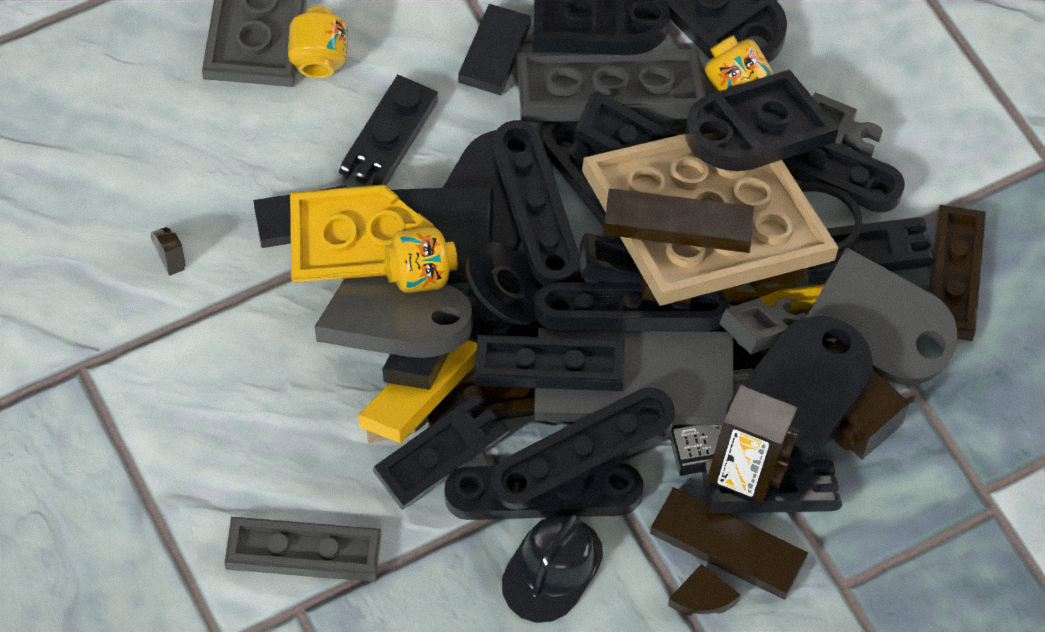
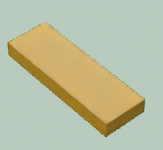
(402, 408)

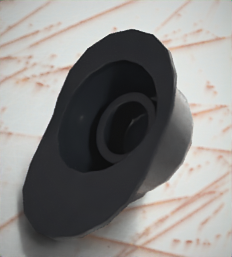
(551, 568)

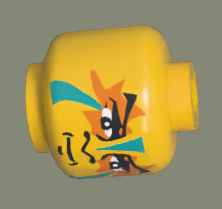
(318, 42)
(736, 63)
(419, 260)

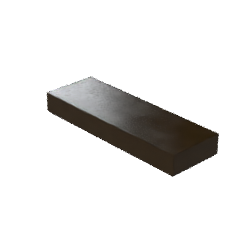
(678, 220)
(958, 264)
(729, 543)

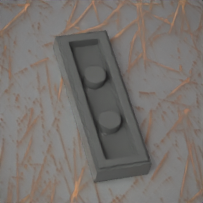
(303, 549)

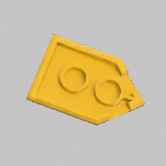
(345, 231)

